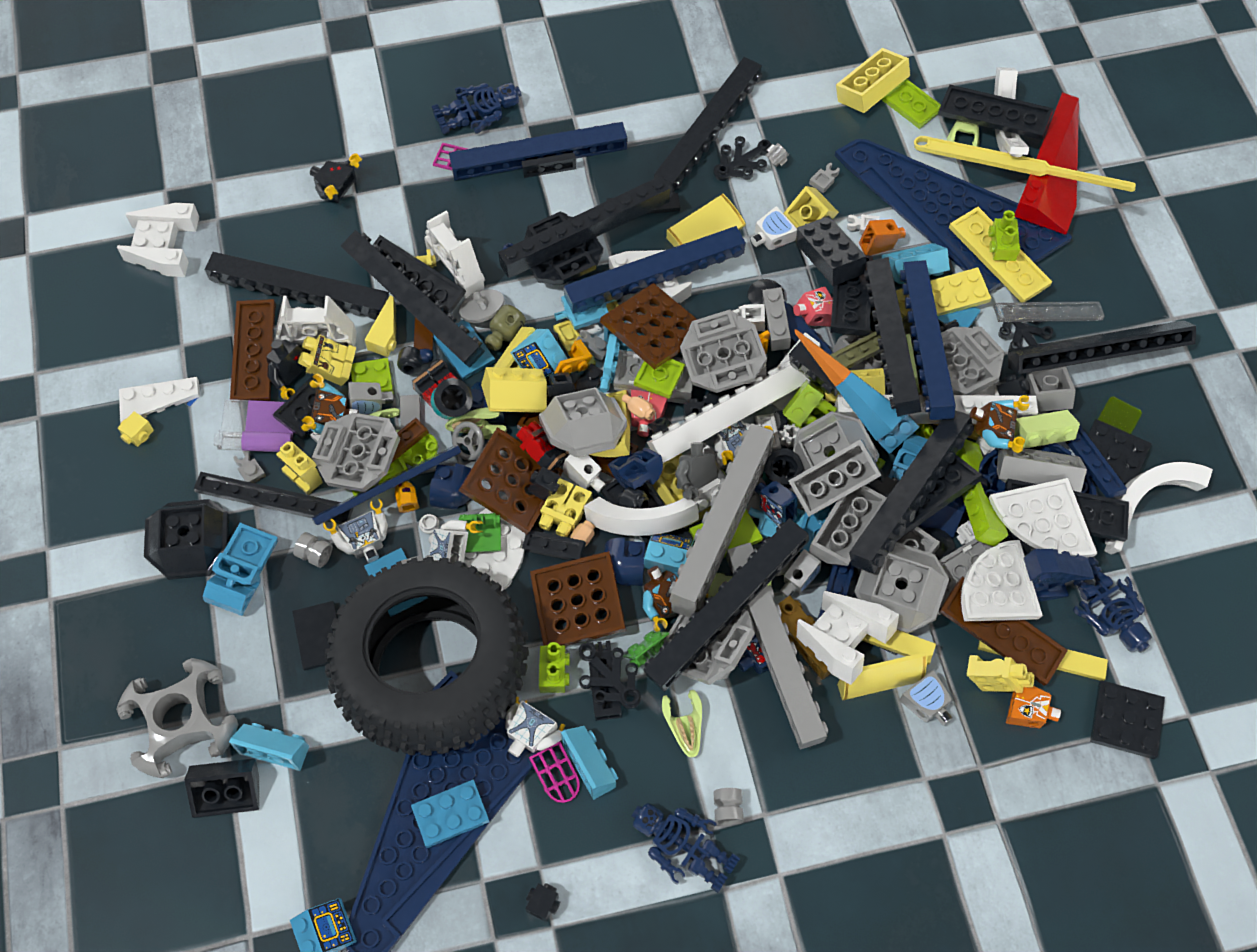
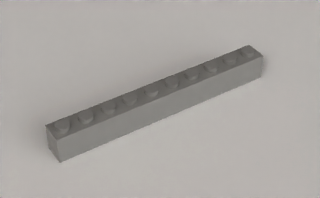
(781, 660)

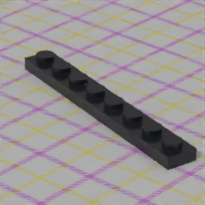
(266, 496)

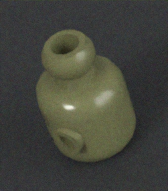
(504, 326)

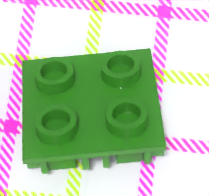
(489, 539)
(638, 651)

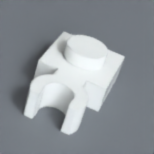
(860, 223)

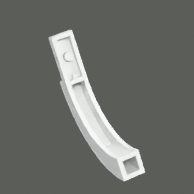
(1006, 87)
(1176, 473)
(649, 520)

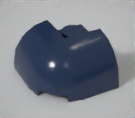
(637, 468)
(446, 484)
(627, 560)

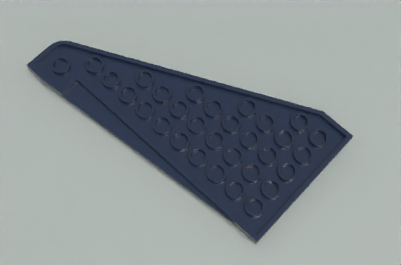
(935, 199)
(401, 869)

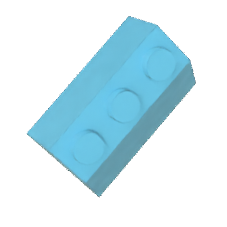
(934, 254)
(270, 746)
(589, 761)

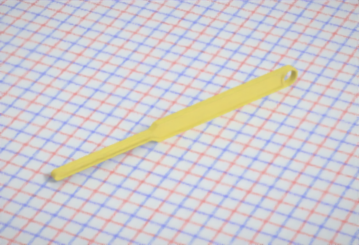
(1019, 164)

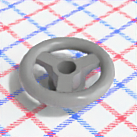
(473, 440)

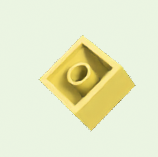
(809, 207)

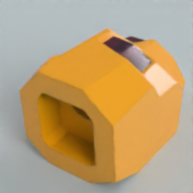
(406, 497)

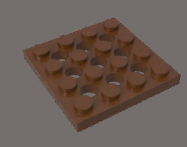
(641, 323)
(499, 482)
(593, 627)

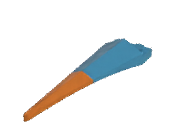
(866, 402)

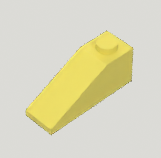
(382, 334)

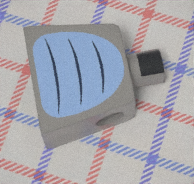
(367, 397)
(806, 568)
(928, 699)

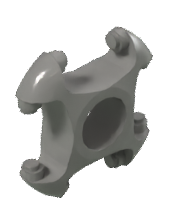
(197, 729)

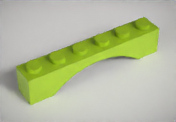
(983, 519)

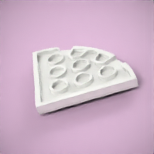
(1045, 517)
(501, 564)
(999, 586)

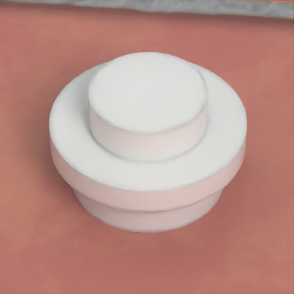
(428, 523)

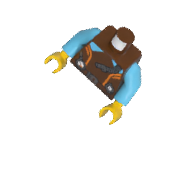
(328, 406)
(998, 421)
(657, 596)

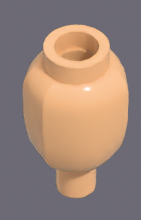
(639, 407)
(583, 531)

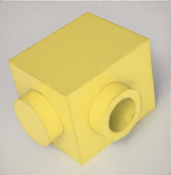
(135, 429)

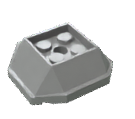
(719, 335)
(972, 359)
(583, 422)
(827, 434)
(342, 443)
(922, 597)
(723, 653)

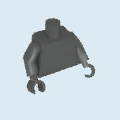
(696, 471)

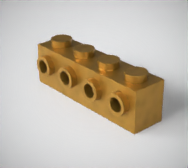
(791, 613)

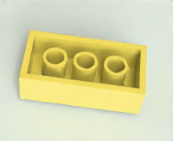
(873, 80)

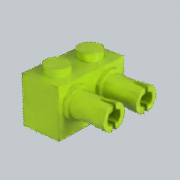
(1005, 237)
(804, 401)
(553, 668)

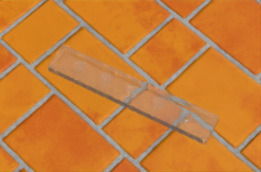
(1048, 311)

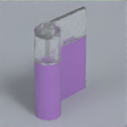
(251, 427)

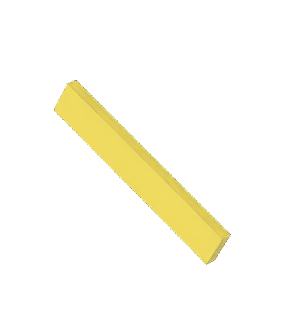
(1074, 663)

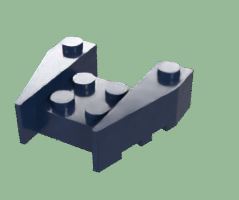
(1052, 570)

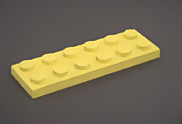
(1019, 276)
(954, 292)

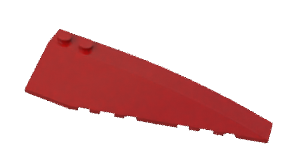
(1050, 198)

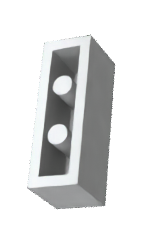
(776, 319)

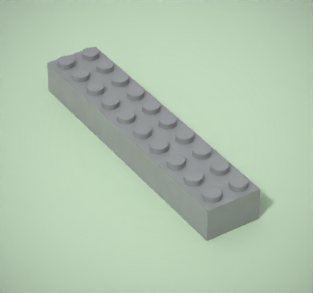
(721, 521)

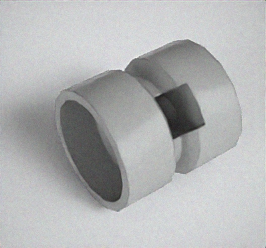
(311, 549)
(728, 806)

